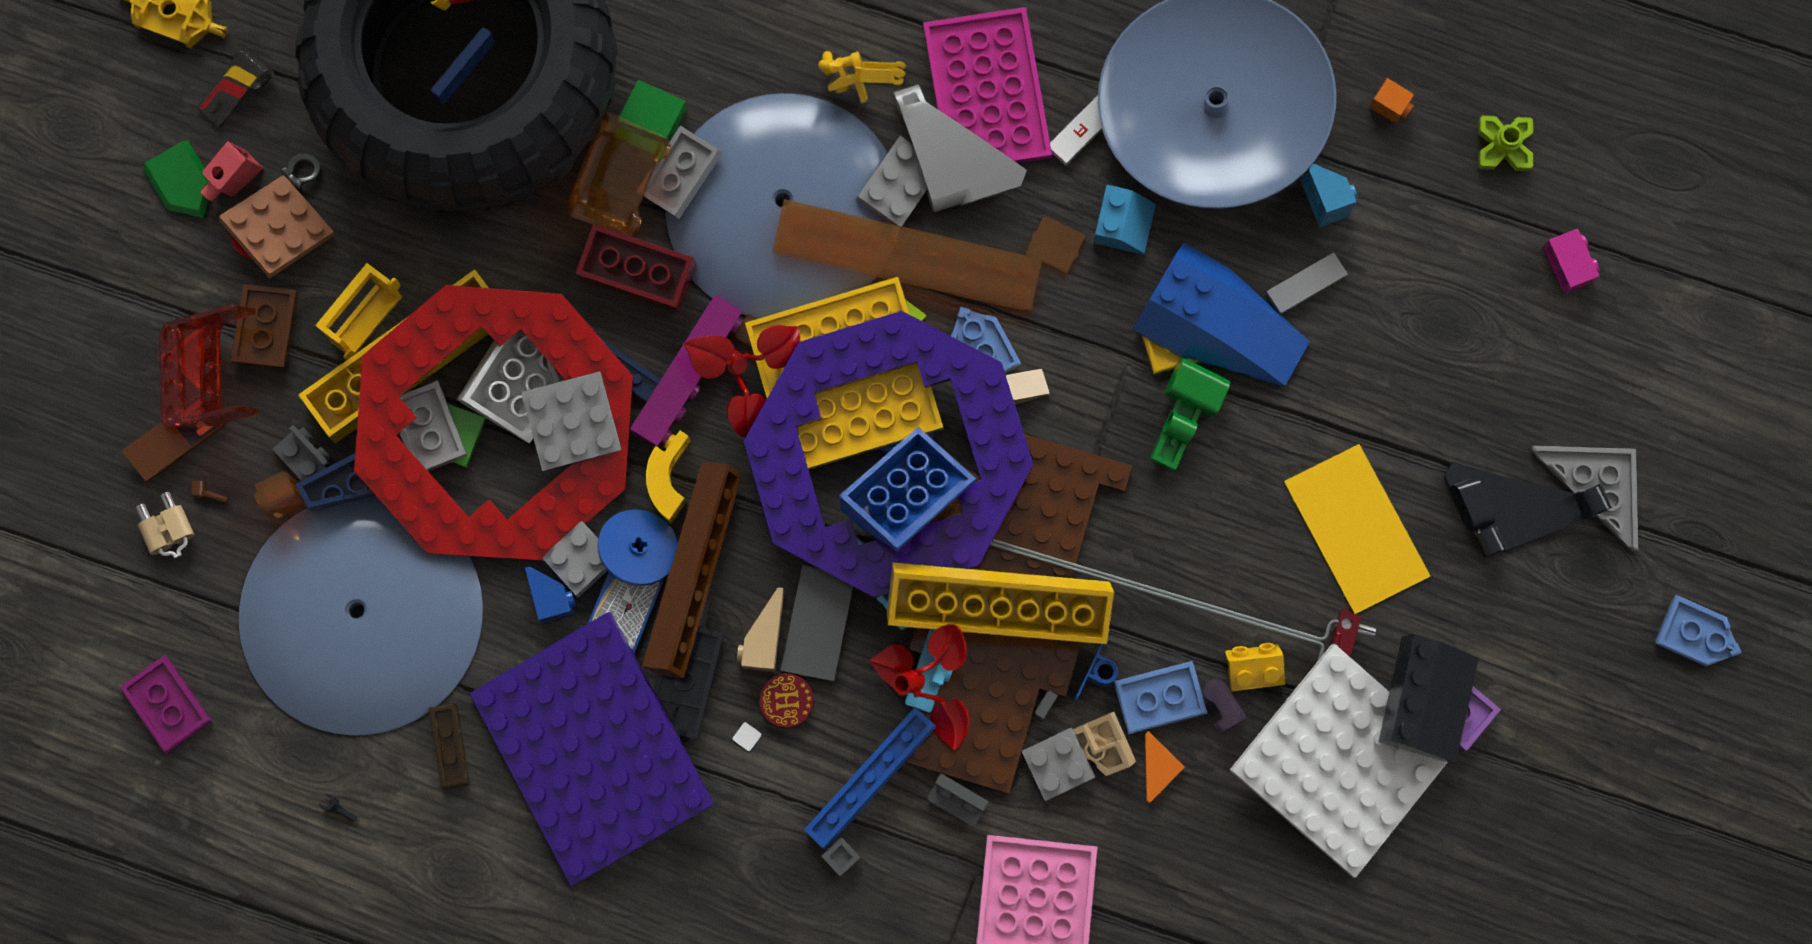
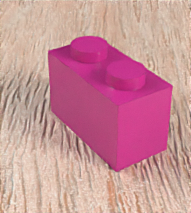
(1571, 260)

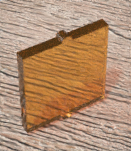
(1055, 244)

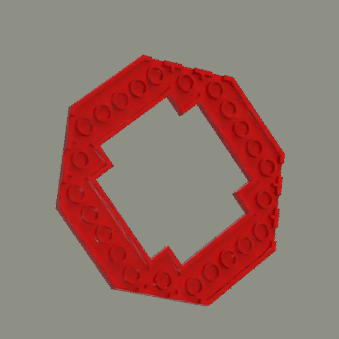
(422, 344)

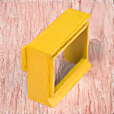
(366, 316)

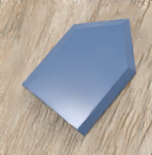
(985, 335)
(1696, 633)

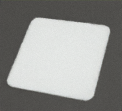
(746, 736)

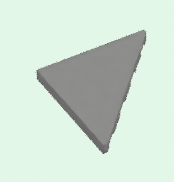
(1613, 469)

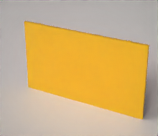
(1357, 529)

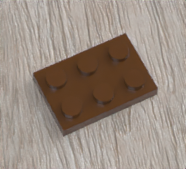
(266, 336)

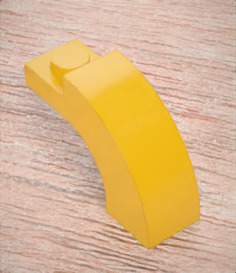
(658, 477)

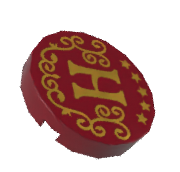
(786, 700)

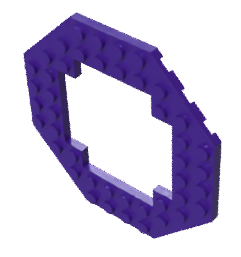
(863, 353)

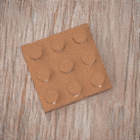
(276, 226)

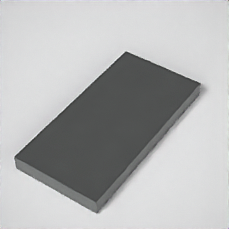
(817, 625)

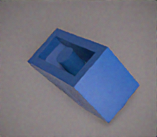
(549, 597)

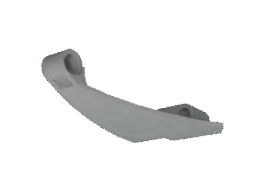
(952, 158)

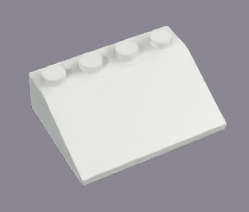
(499, 380)

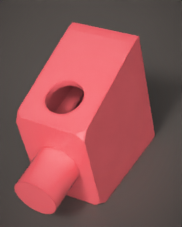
(229, 171)

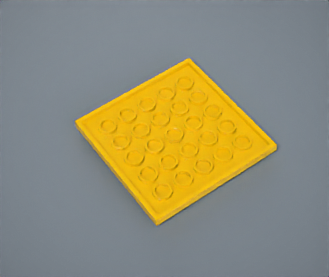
(862, 413)

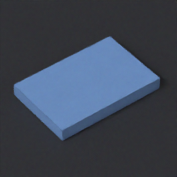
(1160, 697)

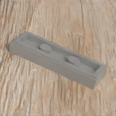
(1306, 283)

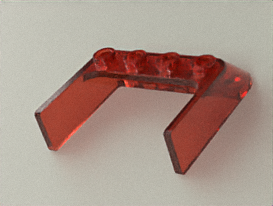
(193, 369)

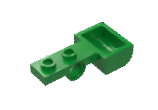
(1194, 393)

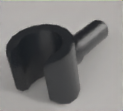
(335, 806)

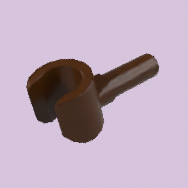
(198, 490)

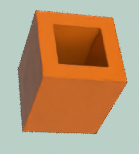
(1392, 101)

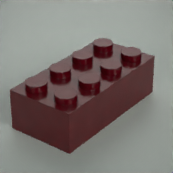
(636, 268)

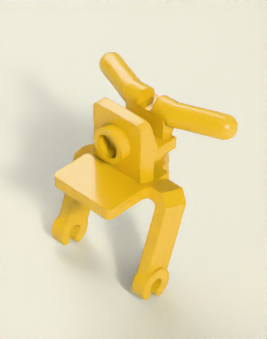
(864, 72)

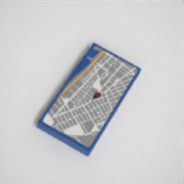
(629, 605)

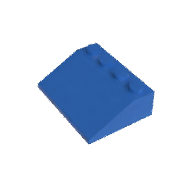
(905, 490)

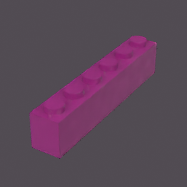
(681, 379)

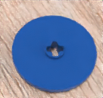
(624, 561)

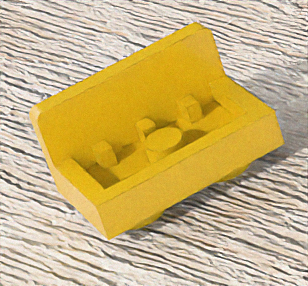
(1255, 667)

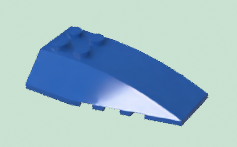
(1218, 319)

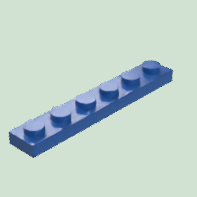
(870, 778)

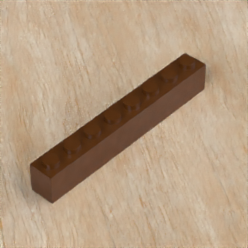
(692, 570)

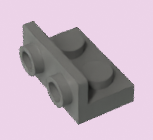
(301, 454)
(957, 800)

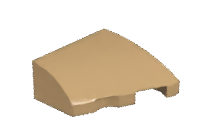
(1105, 744)

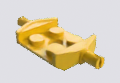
(187, 24)

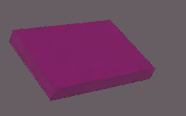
(165, 704)

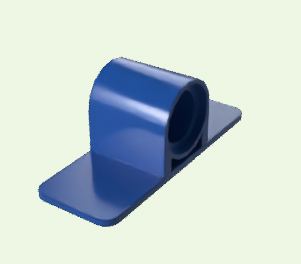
(1092, 674)

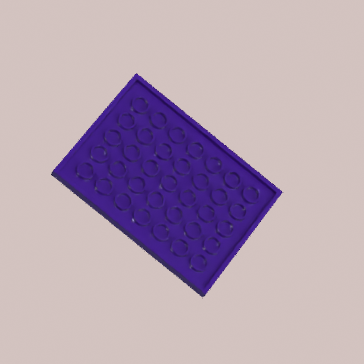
(591, 749)

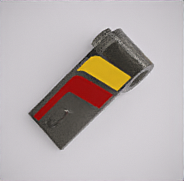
(235, 83)

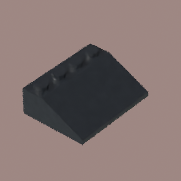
(1428, 698)

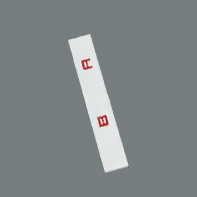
(1077, 134)

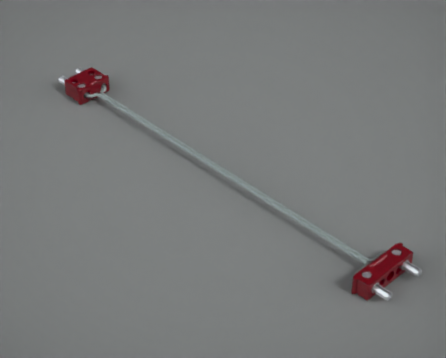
(1343, 635)

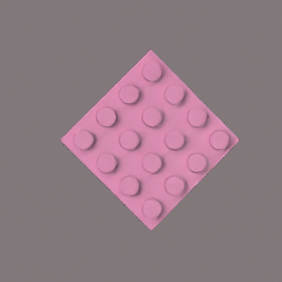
(1036, 892)

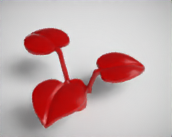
(715, 353)
(950, 650)

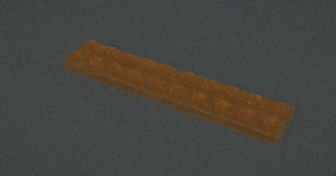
(908, 254)

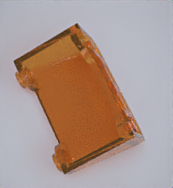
(616, 174)

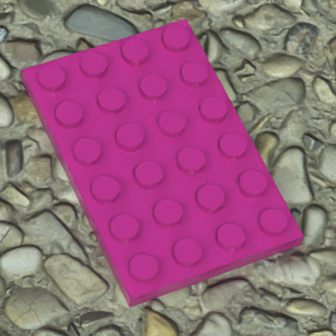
(990, 80)

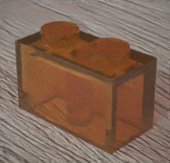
(278, 495)

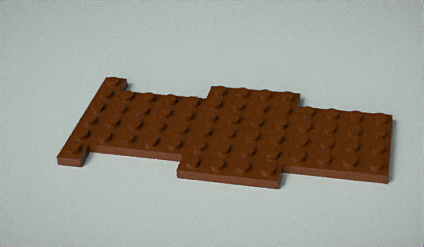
(1006, 671)

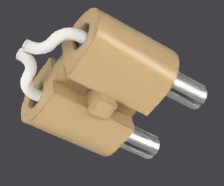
(165, 529)

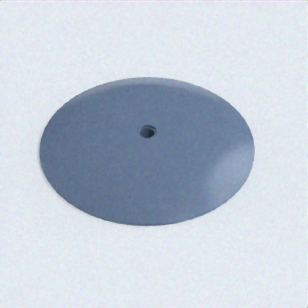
(1242, 52)
(773, 152)
(367, 670)

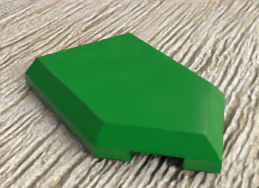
(179, 180)

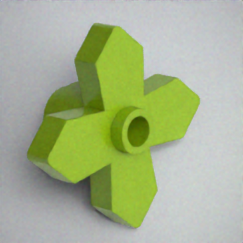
(1505, 143)

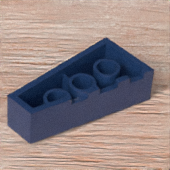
(333, 486)

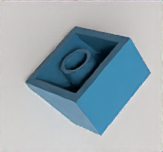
(1328, 194)
(1124, 220)

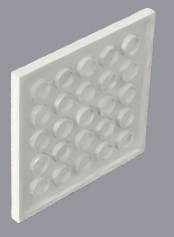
(1326, 768)

